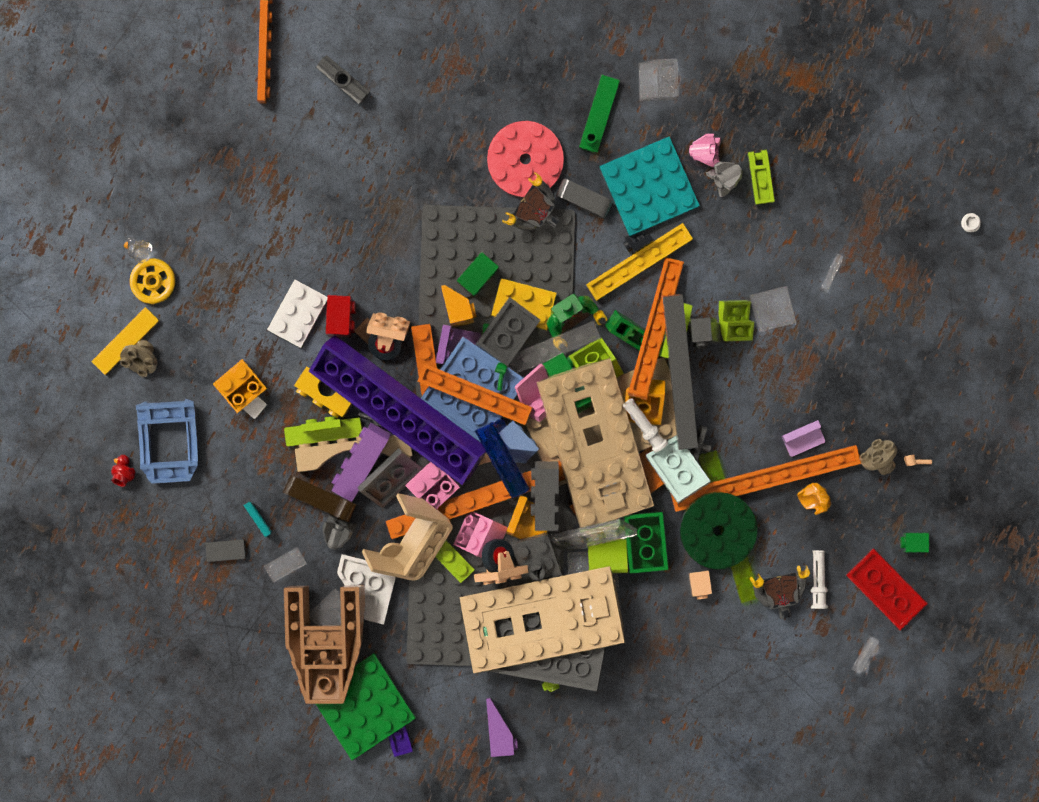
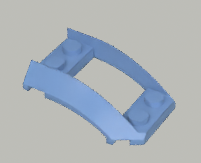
(166, 413)

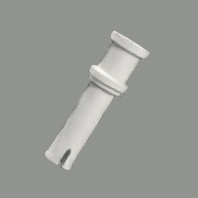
(649, 432)
(819, 590)

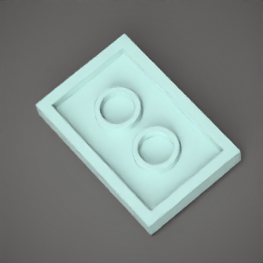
(678, 470)

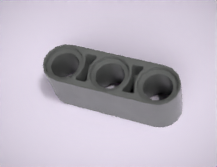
(584, 198)

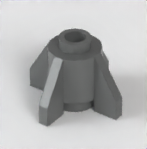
(337, 532)

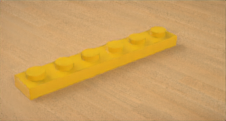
(639, 262)

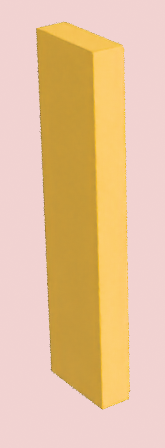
(130, 335)

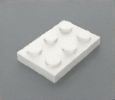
(297, 313)

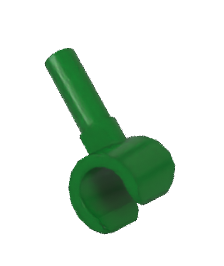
(501, 369)

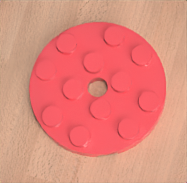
(522, 139)

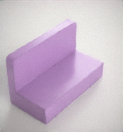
(803, 438)

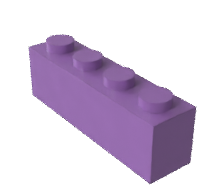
(360, 462)

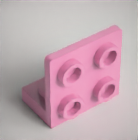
(529, 393)

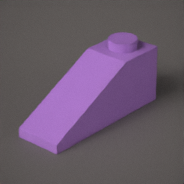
(499, 733)

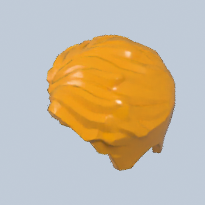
(815, 497)

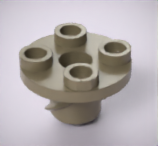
(139, 358)
(880, 456)

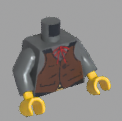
(534, 207)
(781, 590)

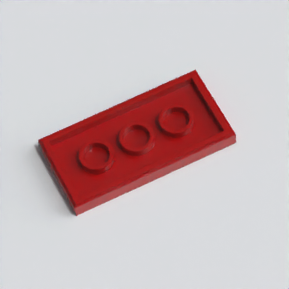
(886, 589)

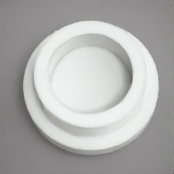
(970, 222)

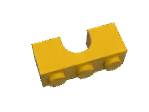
(309, 385)

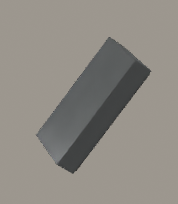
(225, 550)

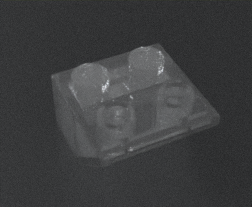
(658, 80)

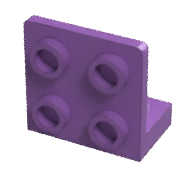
(450, 338)

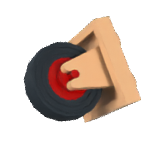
(386, 335)
(498, 561)

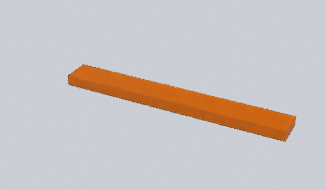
(654, 330)

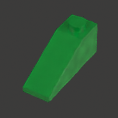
(625, 329)

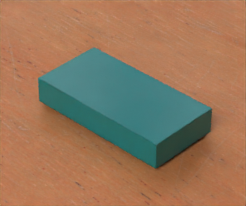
(258, 519)

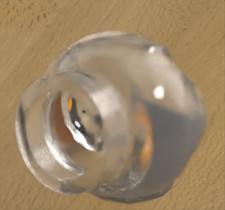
(138, 249)

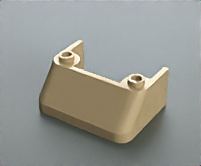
(419, 545)

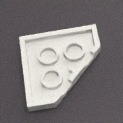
(377, 586)

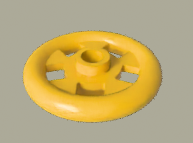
(155, 297)

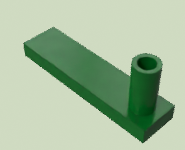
(599, 114)

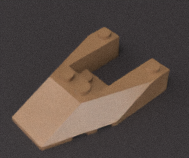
(324, 653)

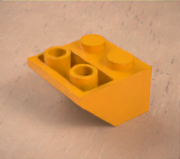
(240, 386)

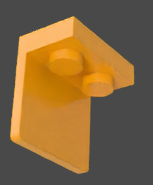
(522, 523)

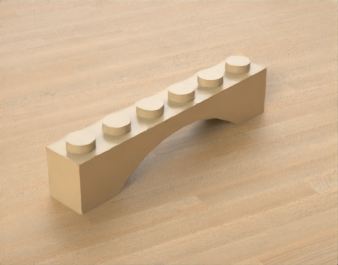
(312, 458)

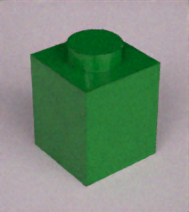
(915, 542)

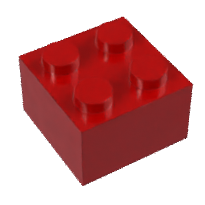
(339, 316)

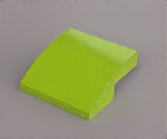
(735, 320)
(609, 554)

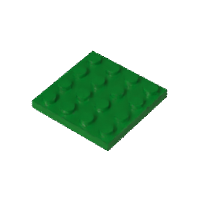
(370, 711)

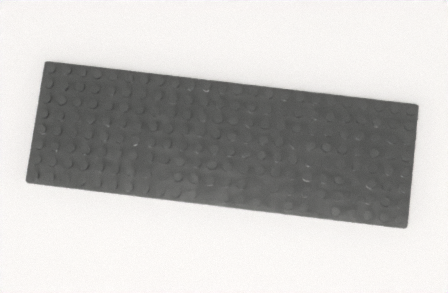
(530, 257)

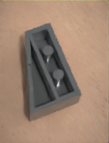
(704, 332)
(546, 495)

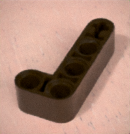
(320, 498)

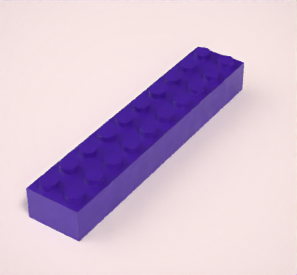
(398, 409)

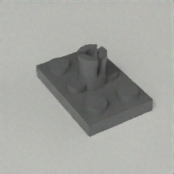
(508, 331)
(389, 477)
(539, 556)

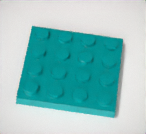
(649, 186)

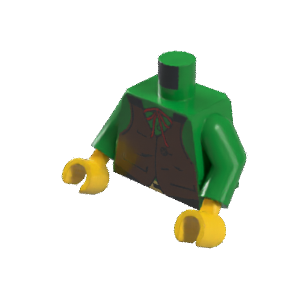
(571, 312)

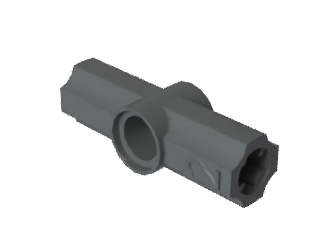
(334, 71)

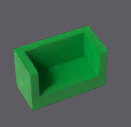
(477, 274)

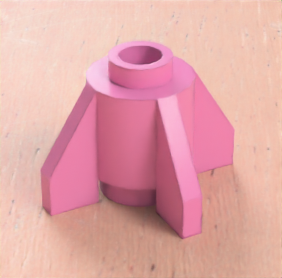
(706, 149)

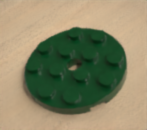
(706, 514)

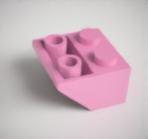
(432, 485)
(477, 532)

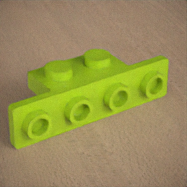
(322, 431)

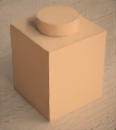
(700, 584)

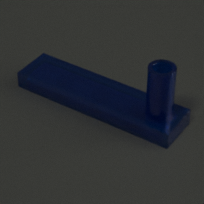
(501, 457)

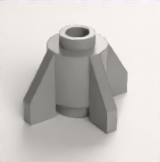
(726, 176)

